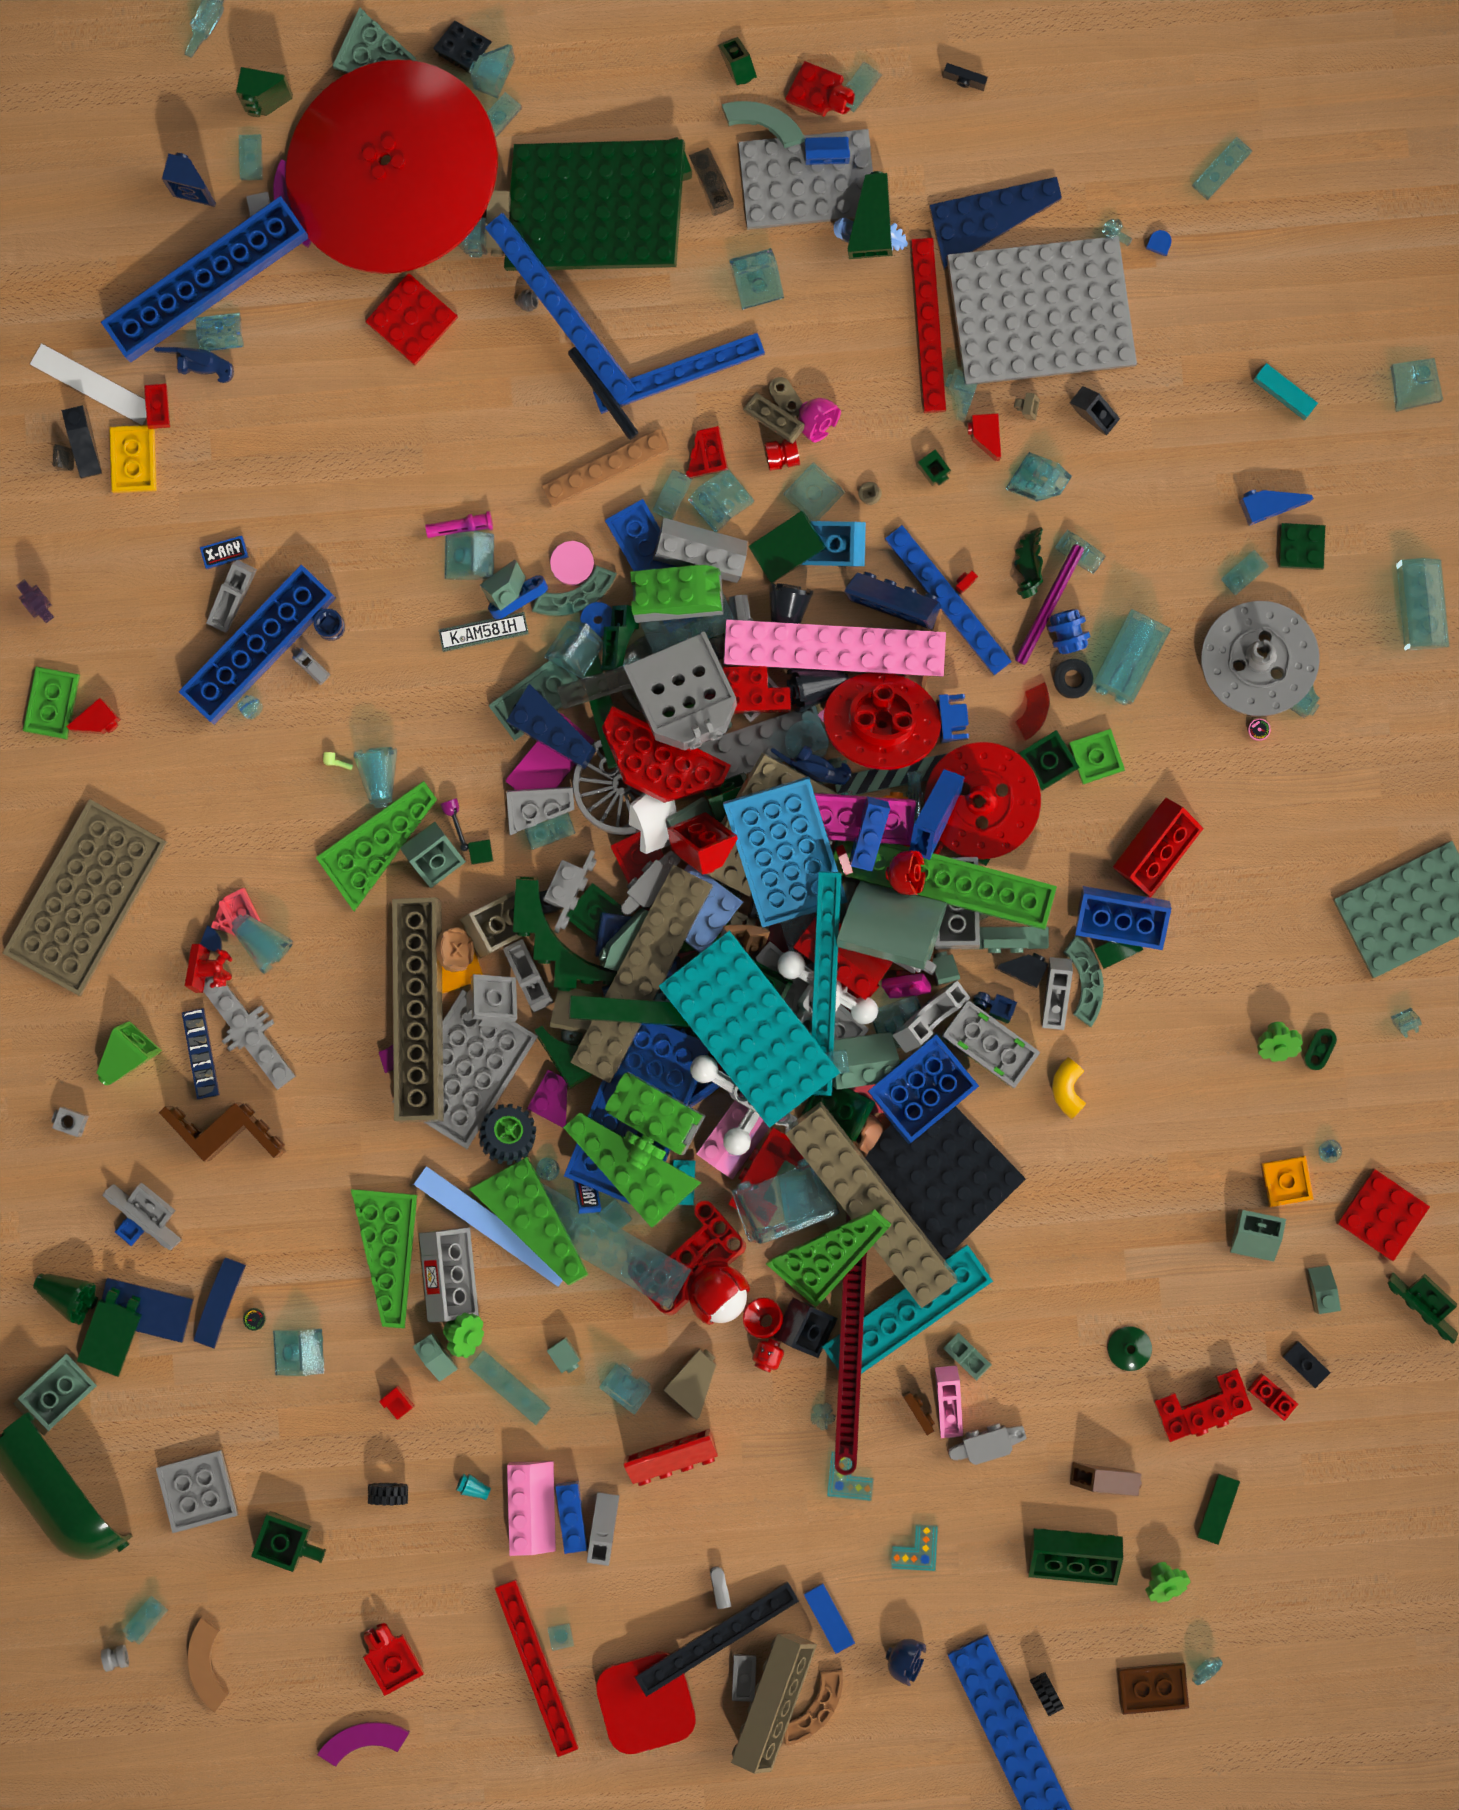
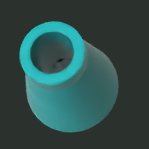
(472, 1487)

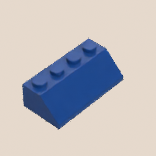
(1123, 918)

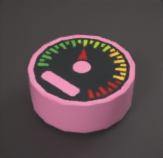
(1259, 729)

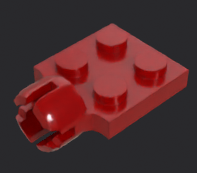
(819, 91)
(390, 1659)

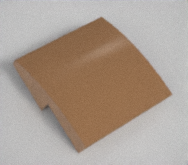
(750, 937)

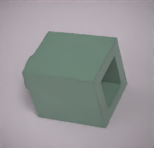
(564, 1356)

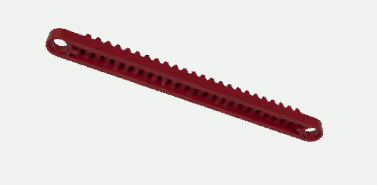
(850, 1364)

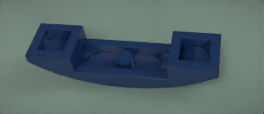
(219, 1302)

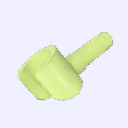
(329, 759)

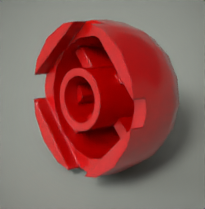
(905, 873)

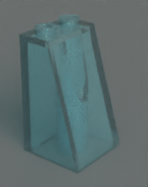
(1130, 657)

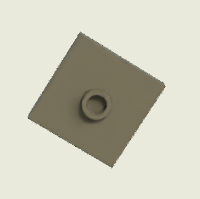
(560, 1014)

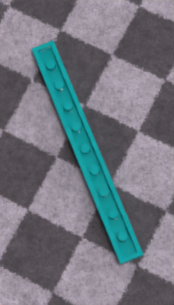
(826, 964)

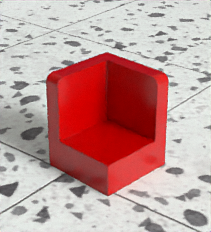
(397, 1402)

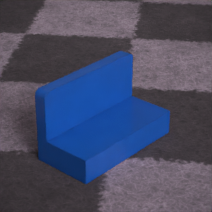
(827, 150)

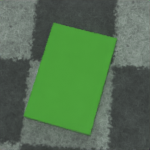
(51, 702)

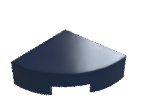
(211, 939)

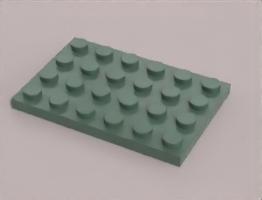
(1404, 910)

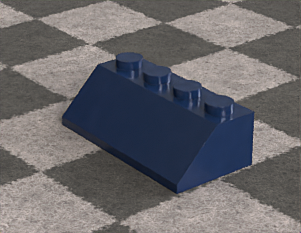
(893, 600)

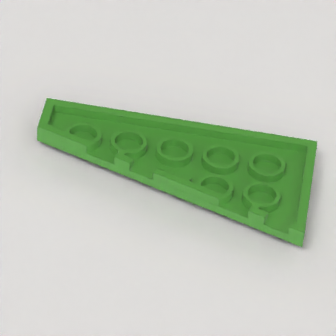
(650, 1190)
(526, 1209)
(825, 1260)

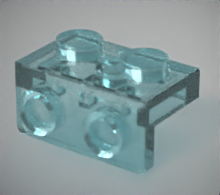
(219, 332)

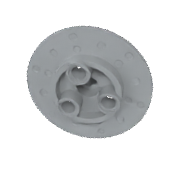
(1236, 639)

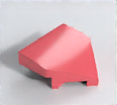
(231, 908)

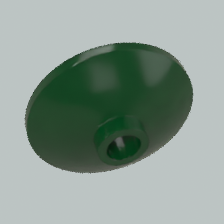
(1118, 1348)

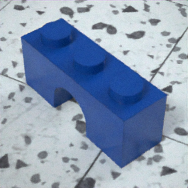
(871, 831)
(571, 1517)

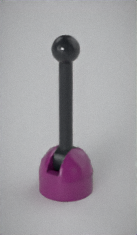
(451, 809)

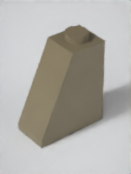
(499, 203)
(692, 1382)

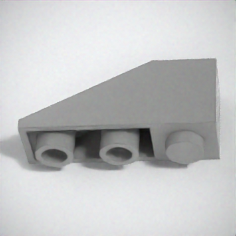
(603, 1529)

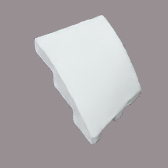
(650, 818)

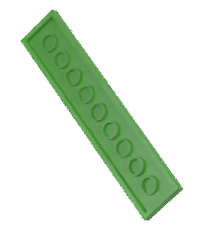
(967, 886)

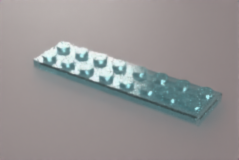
(620, 1252)

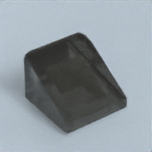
(63, 458)

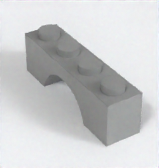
(921, 1024)

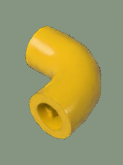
(1064, 1090)

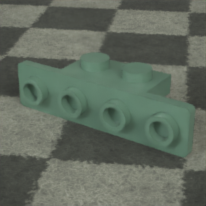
(1013, 938)

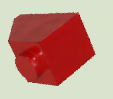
(986, 434)
(95, 719)

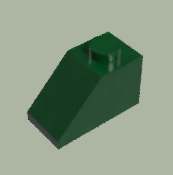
(737, 61)

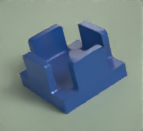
(952, 718)

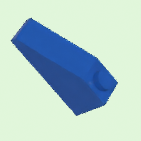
(1267, 504)

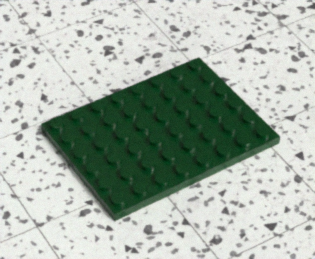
(598, 203)

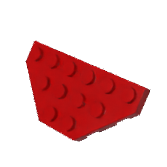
(656, 766)

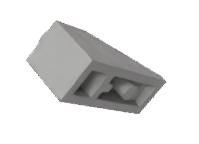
(1057, 993)

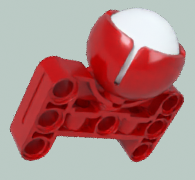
(712, 1287)

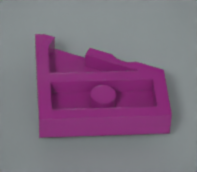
(551, 1099)

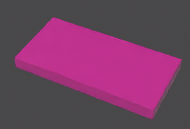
(542, 767)

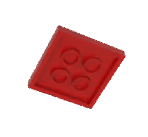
(411, 319)
(1383, 1215)

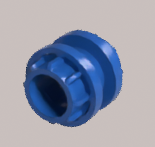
(1069, 631)

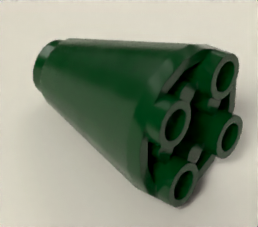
(67, 1295)

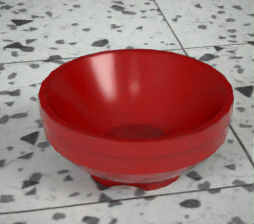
(756, 1311)

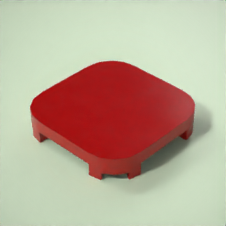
(639, 1721)

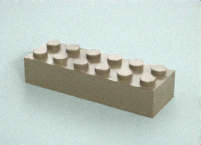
(773, 1703)

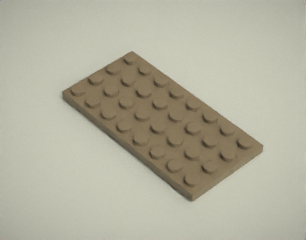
(85, 897)

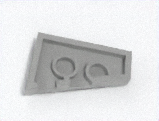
(537, 805)

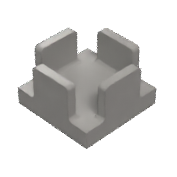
(492, 1000)

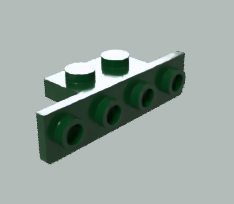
(1428, 1301)

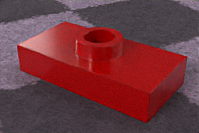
(157, 406)

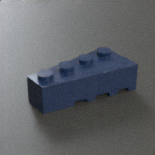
(543, 723)

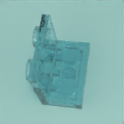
(720, 499)

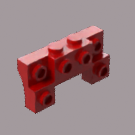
(769, 1159)
(1206, 1412)

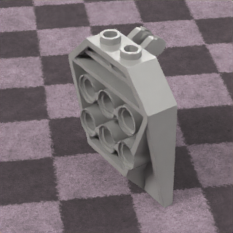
(680, 662)

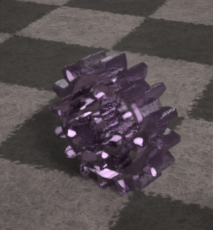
(35, 601)

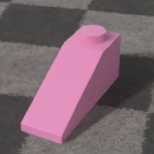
(949, 1401)

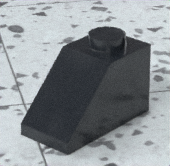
(1094, 410)
(1025, 969)

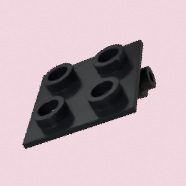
(461, 45)

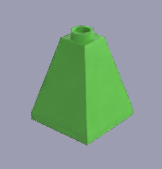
(124, 1053)

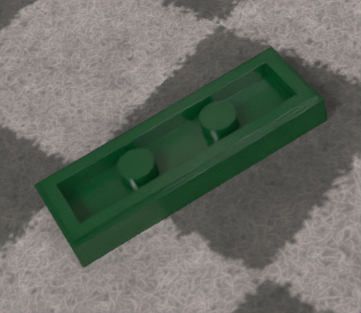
(1218, 1509)

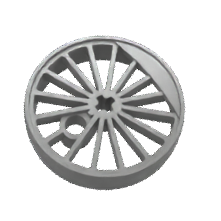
(615, 776)

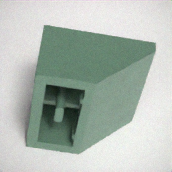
(1257, 1235)

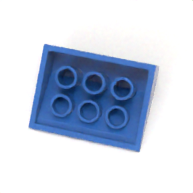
(923, 1089)

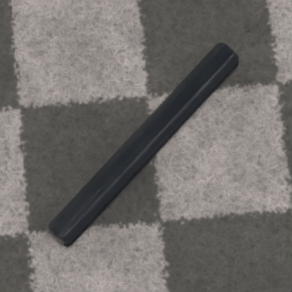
(604, 394)

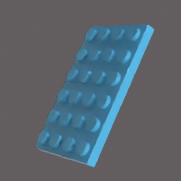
(782, 849)

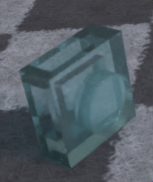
(560, 1636)

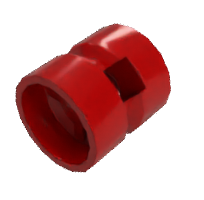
(781, 454)

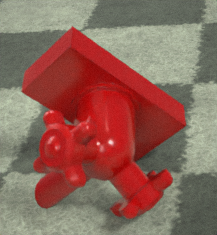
(201, 967)

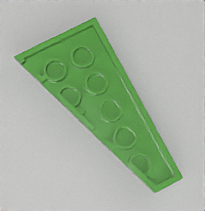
(366, 852)
(387, 1238)

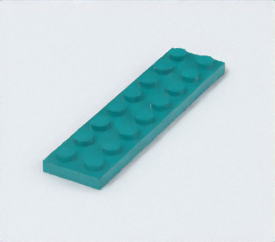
(903, 1318)

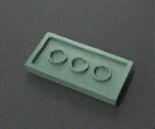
(544, 681)

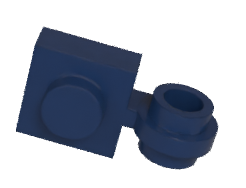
(1000, 1009)

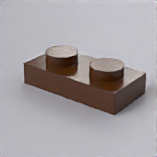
(924, 1420)

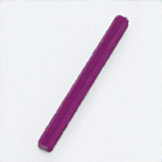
(1049, 604)

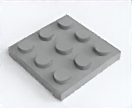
(197, 1491)

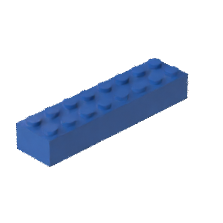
(257, 644)

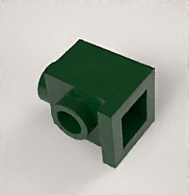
(934, 460)

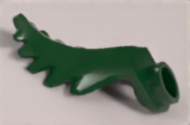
(1029, 563)

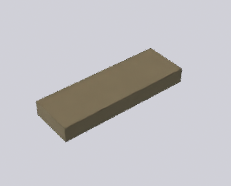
(774, 418)

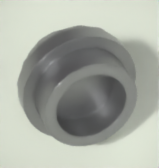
(527, 300)

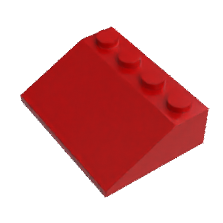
(670, 1457)

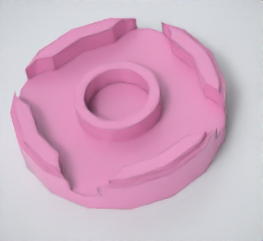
(572, 563)

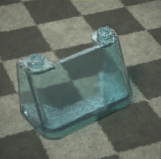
(783, 1204)

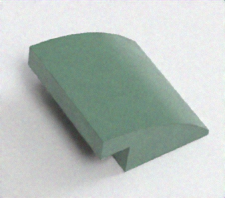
(891, 925)

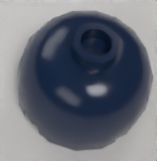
(905, 1660)

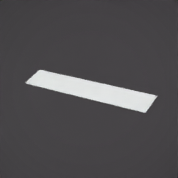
(90, 383)

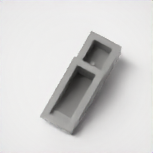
(231, 595)
(528, 975)

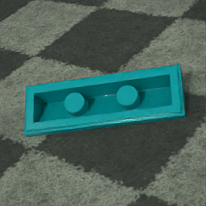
(1285, 391)

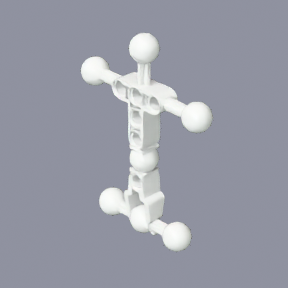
(705, 1068)

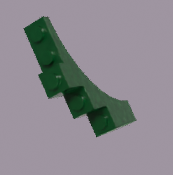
(529, 918)

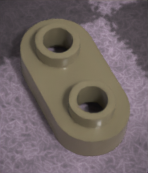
(785, 397)

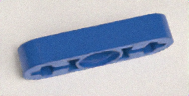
(530, 590)

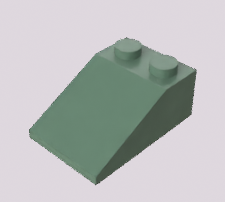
(55, 1394)

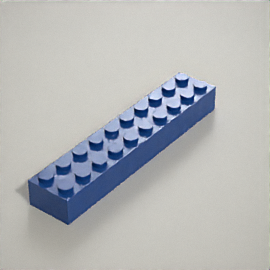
(205, 279)

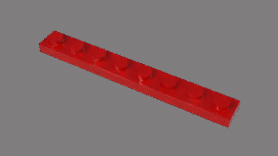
(928, 325)
(536, 1668)

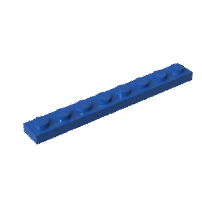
(692, 368)
(950, 601)

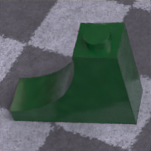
(561, 1056)

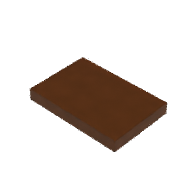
(1153, 1688)

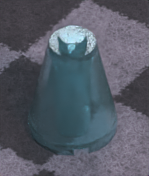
(377, 773)
(261, 941)

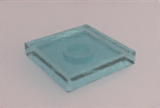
(814, 492)

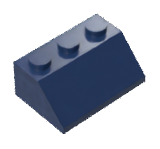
(184, 180)

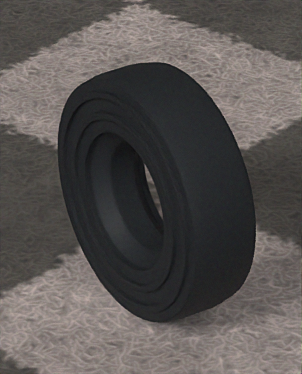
(1066, 690)

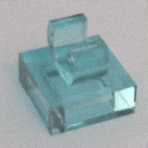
(1406, 1021)

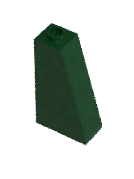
(872, 222)

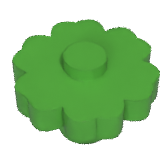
(1279, 1042)
(642, 1149)
(464, 1334)
(1166, 1583)

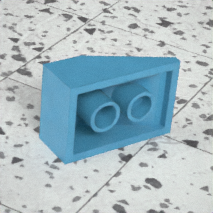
(843, 543)

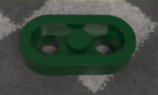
(1319, 1049)

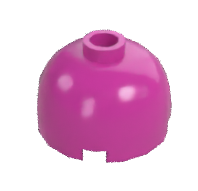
(818, 417)

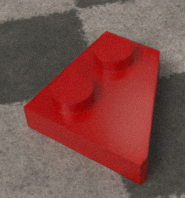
(708, 453)

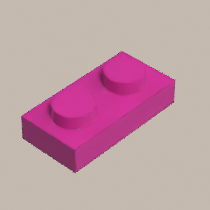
(906, 986)

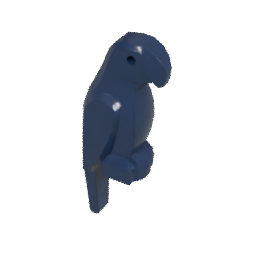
(200, 362)
(817, 767)

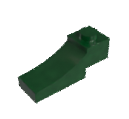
(617, 636)

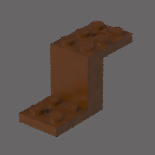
(223, 1131)

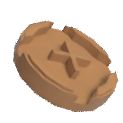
(454, 949)

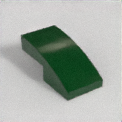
(1115, 952)

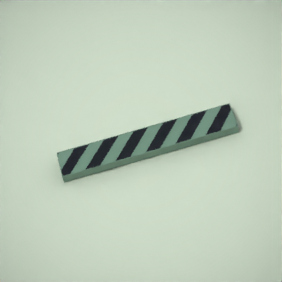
(877, 779)

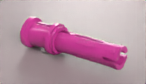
(470, 523)

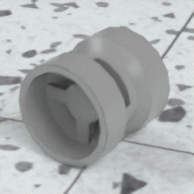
(114, 1658)

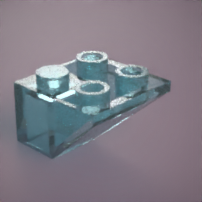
(1039, 478)

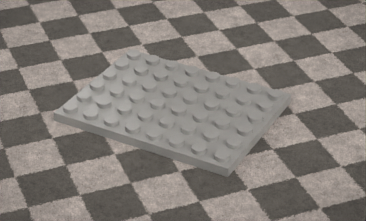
(1041, 310)

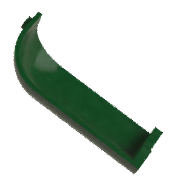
(53, 1494)

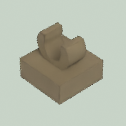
(1029, 406)

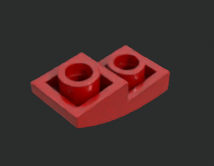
(1272, 1397)

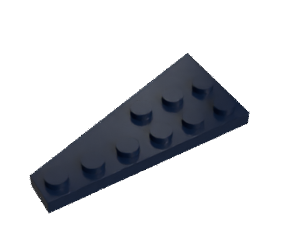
(978, 219)

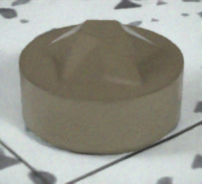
(870, 493)

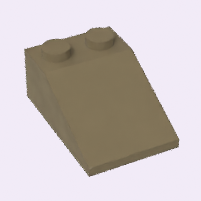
(491, 925)

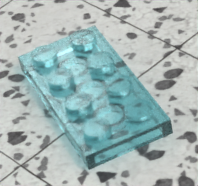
(671, 632)

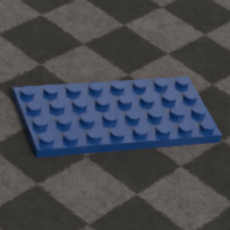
(658, 1057)

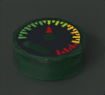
(254, 1319)

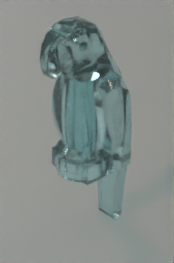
(204, 23)

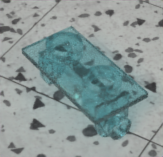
(144, 1620)

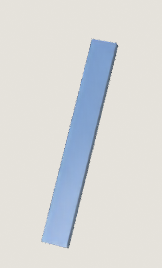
(482, 1220)

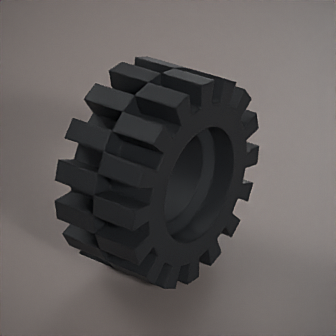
(387, 1494)
(1046, 1694)

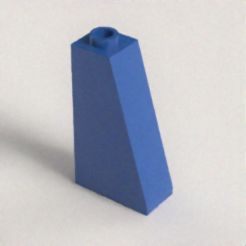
(936, 813)

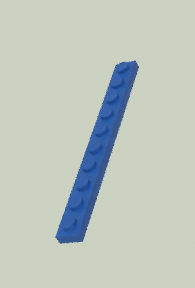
(561, 308)

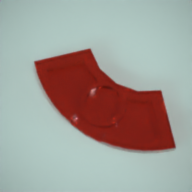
(1036, 711)

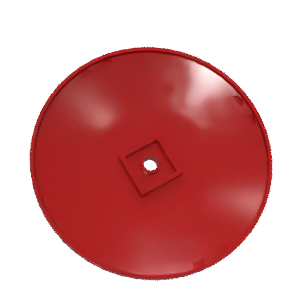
(419, 201)

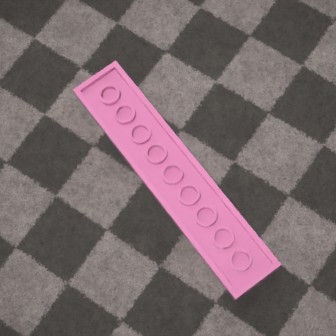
(834, 648)

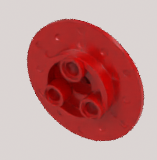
(882, 721)
(1009, 816)

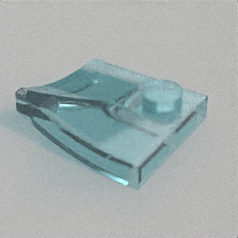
(1415, 384)

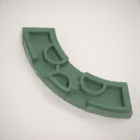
(758, 113)
(576, 600)
(1090, 979)

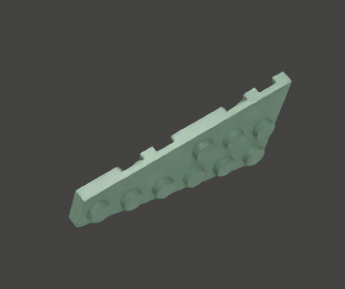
(368, 44)

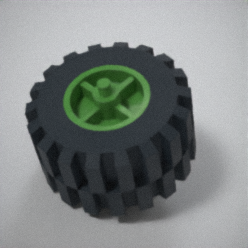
(507, 1134)

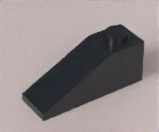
(82, 441)

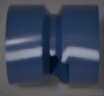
(329, 624)

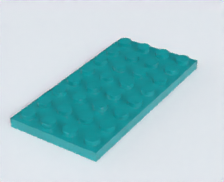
(749, 1029)

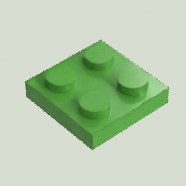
(1096, 756)

